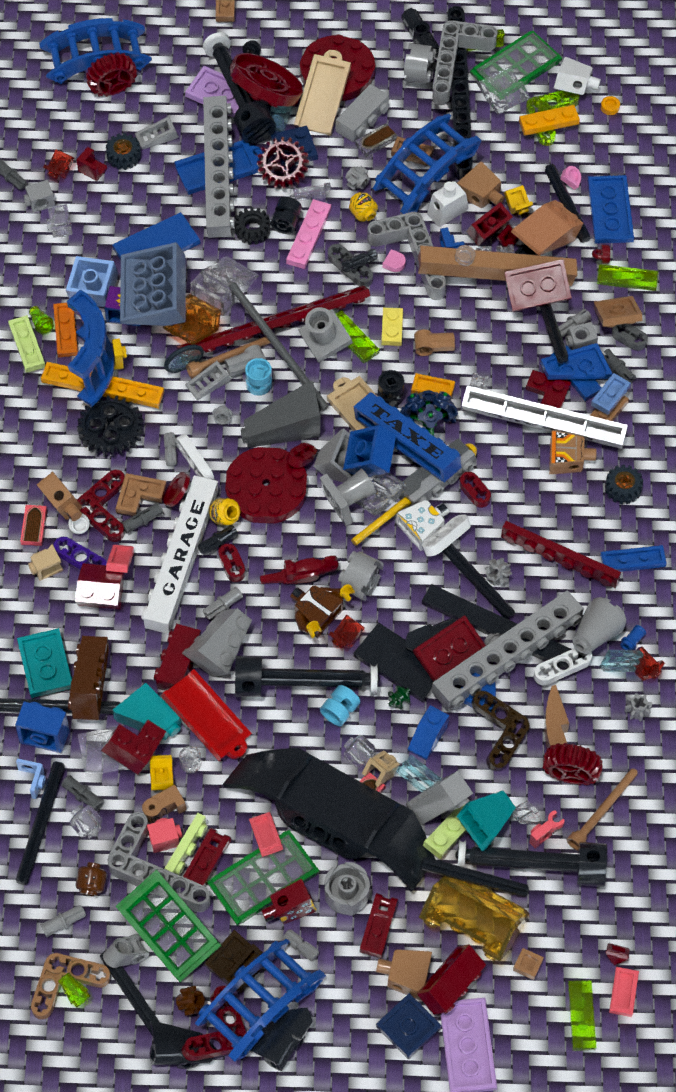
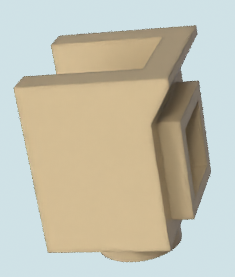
(45, 563)
(385, 764)

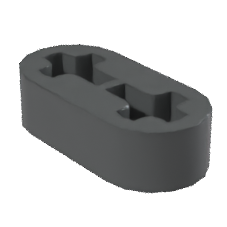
(629, 336)

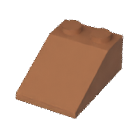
(548, 228)

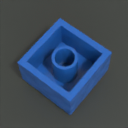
(370, 450)
(42, 727)

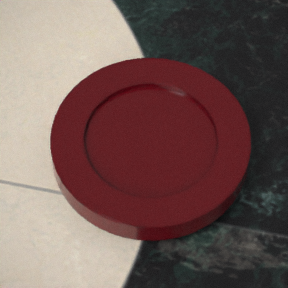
(176, 489)

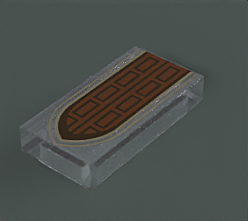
(376, 140)

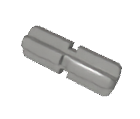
(170, 449)
(305, 948)

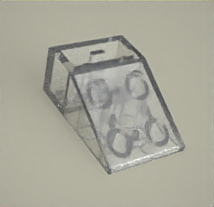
(214, 281)

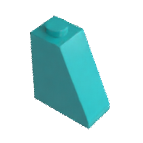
(144, 706)
(486, 817)

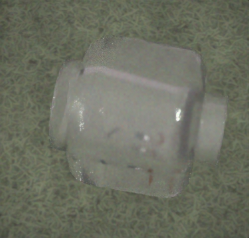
(359, 751)
(86, 821)

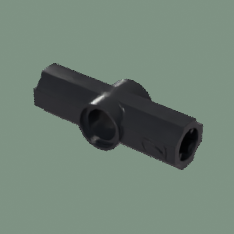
(419, 29)

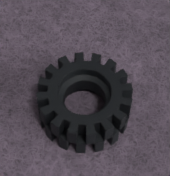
(252, 235)

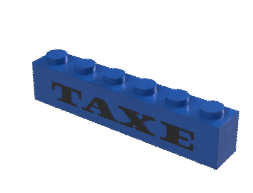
(410, 438)

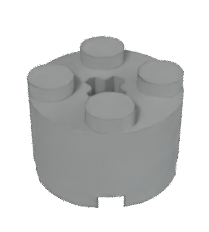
(419, 63)
(361, 574)
(339, 879)

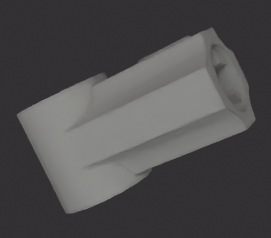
(237, 364)

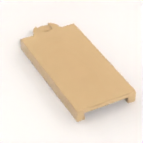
(323, 92)
(346, 397)

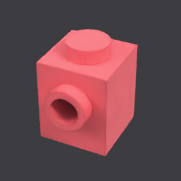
(164, 834)

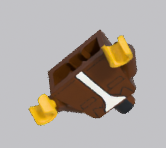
(319, 607)

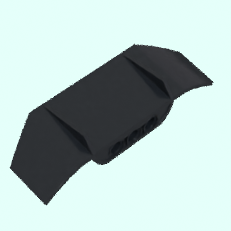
(336, 809)

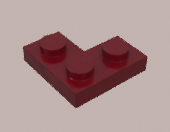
(553, 391)

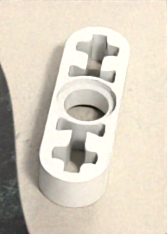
(193, 457)
(446, 535)
(567, 657)

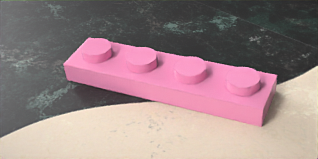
(308, 234)

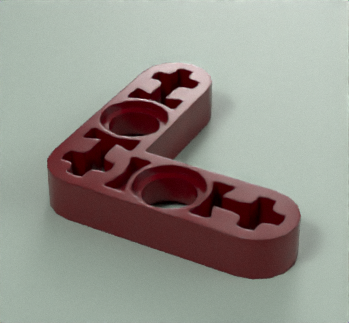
(96, 504)
(225, 1045)

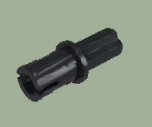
(217, 540)

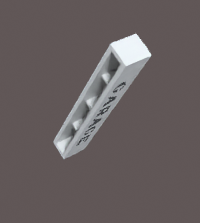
(544, 416)
(180, 556)

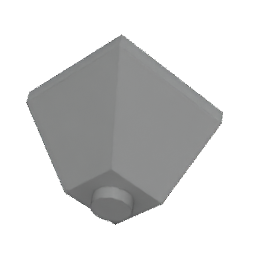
(332, 457)

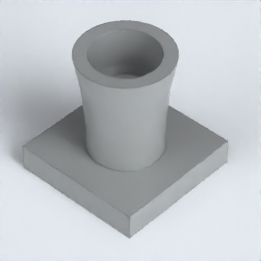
(324, 333)
(347, 493)

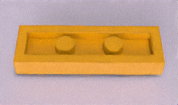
(549, 120)

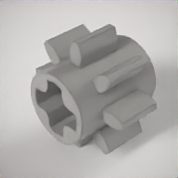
(357, 178)
(498, 571)
(643, 709)

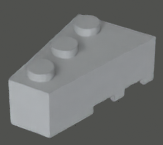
(220, 642)
(442, 796)

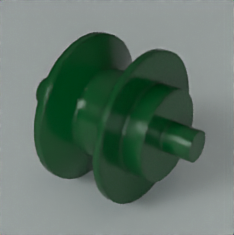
(400, 696)

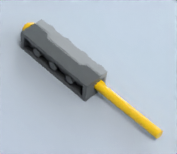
(422, 486)

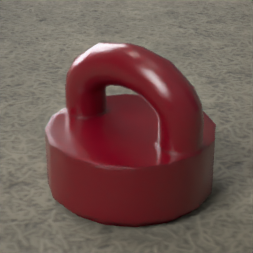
(602, 254)

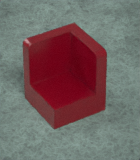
(89, 166)

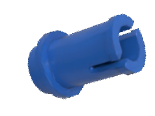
(633, 638)

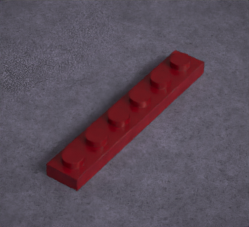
(566, 557)

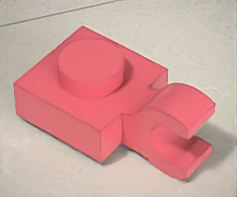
(542, 832)

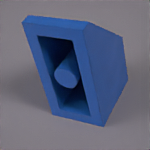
(428, 732)

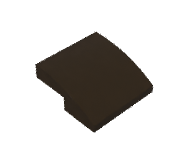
(231, 956)

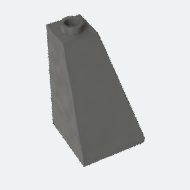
(285, 420)

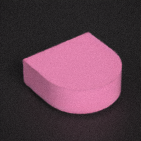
(571, 177)
(394, 261)

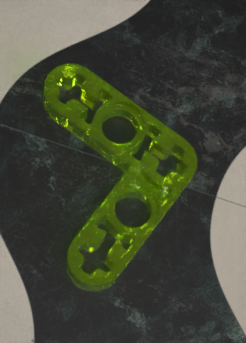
(541, 103)

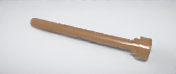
(195, 368)
(580, 835)

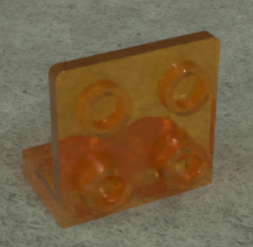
(201, 321)

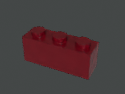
(174, 663)
(451, 979)

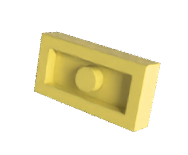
(392, 326)

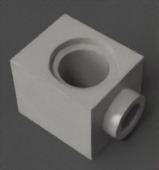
(39, 196)
(584, 331)

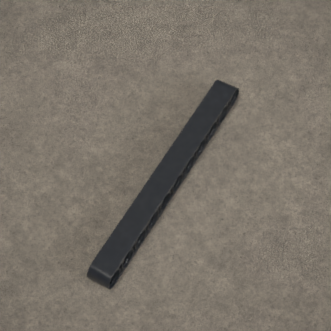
(460, 96)

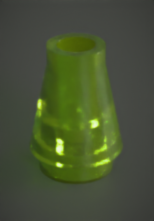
(41, 321)
(74, 990)

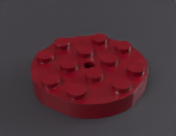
(352, 51)
(265, 80)
(271, 502)

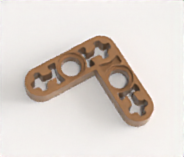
(54, 975)

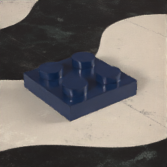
(301, 135)
(408, 1026)

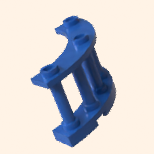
(92, 29)
(438, 168)
(96, 352)
(277, 1007)

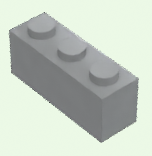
(362, 113)

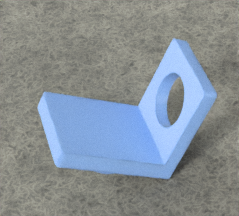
(39, 777)

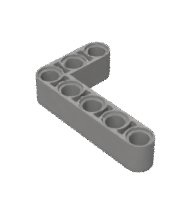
(456, 35)
(410, 228)
(132, 863)

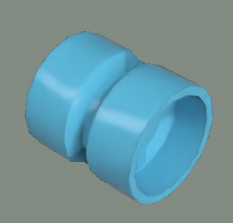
(258, 376)
(340, 705)

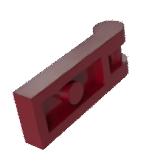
(207, 857)
(378, 926)

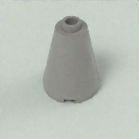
(598, 625)

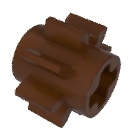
(190, 1000)

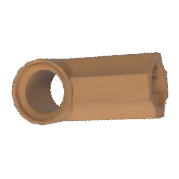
(427, 342)

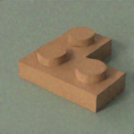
(138, 488)

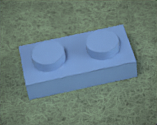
(610, 394)

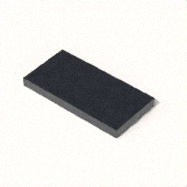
(394, 661)

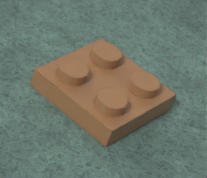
(618, 311)

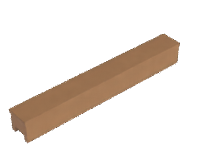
(485, 265)

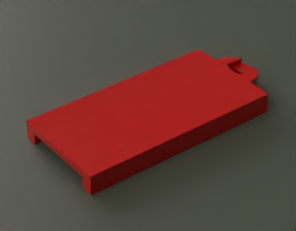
(207, 716)

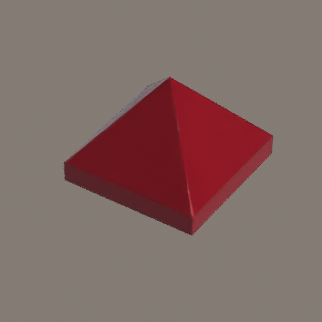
(507, 237)
(616, 953)

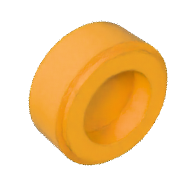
(610, 105)

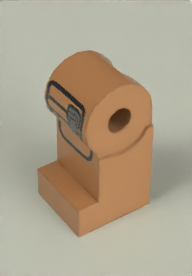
(163, 803)

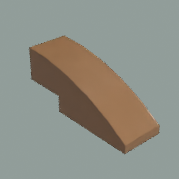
(555, 719)

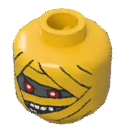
(363, 207)
(224, 511)

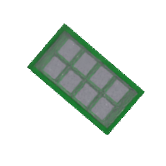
(527, 56)
(251, 881)
(168, 926)

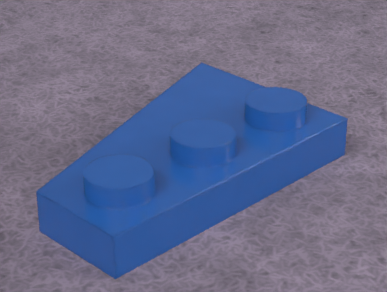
(582, 364)

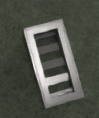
(161, 125)
(211, 386)

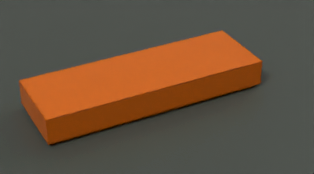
(65, 330)

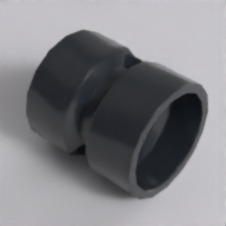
(286, 215)
(391, 387)

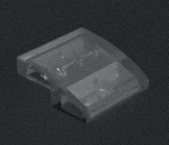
(503, 90)
(387, 489)
(94, 760)

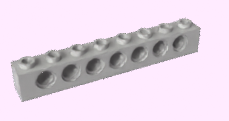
(218, 225)
(564, 605)

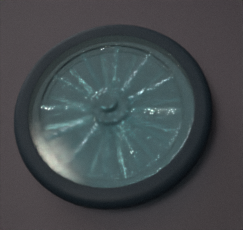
(181, 357)

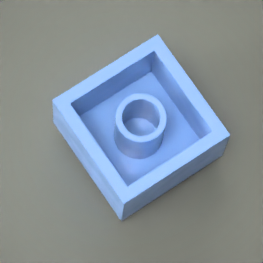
(93, 278)

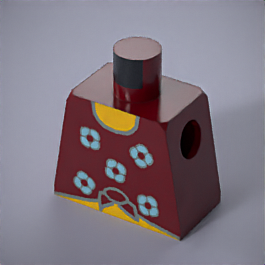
(290, 903)

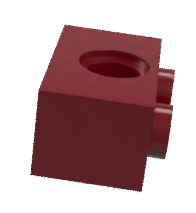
(489, 224)

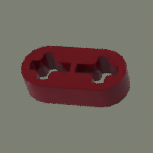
(301, 455)
(478, 486)
(235, 561)

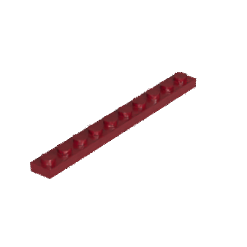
(281, 319)

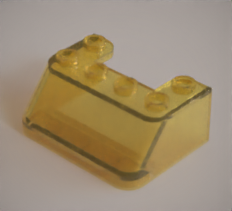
(477, 913)

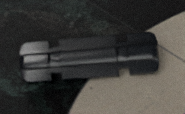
(359, 260)

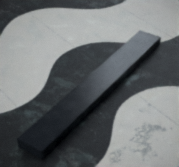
(486, 621)

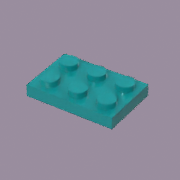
(45, 663)

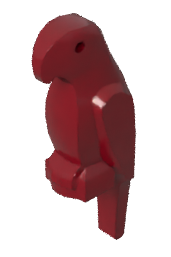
(302, 570)

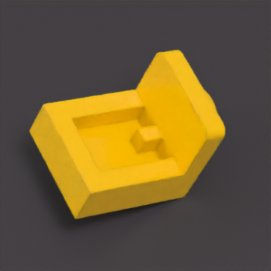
(518, 200)
(119, 353)
(161, 772)

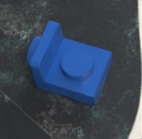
(447, 240)

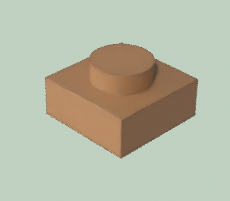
(528, 964)

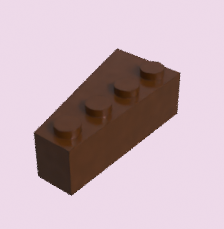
(89, 678)

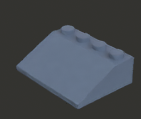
(153, 286)

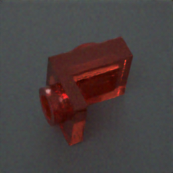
(59, 165)
(346, 632)
(648, 666)

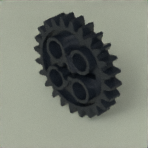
(110, 426)

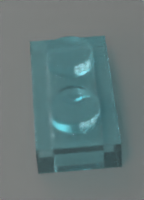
(281, 117)

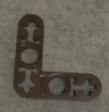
(508, 724)

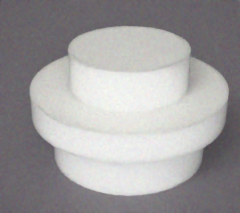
(79, 526)

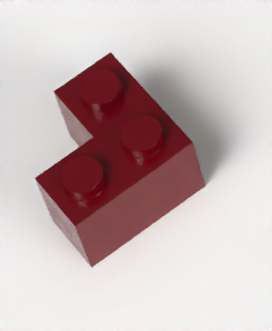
(134, 749)

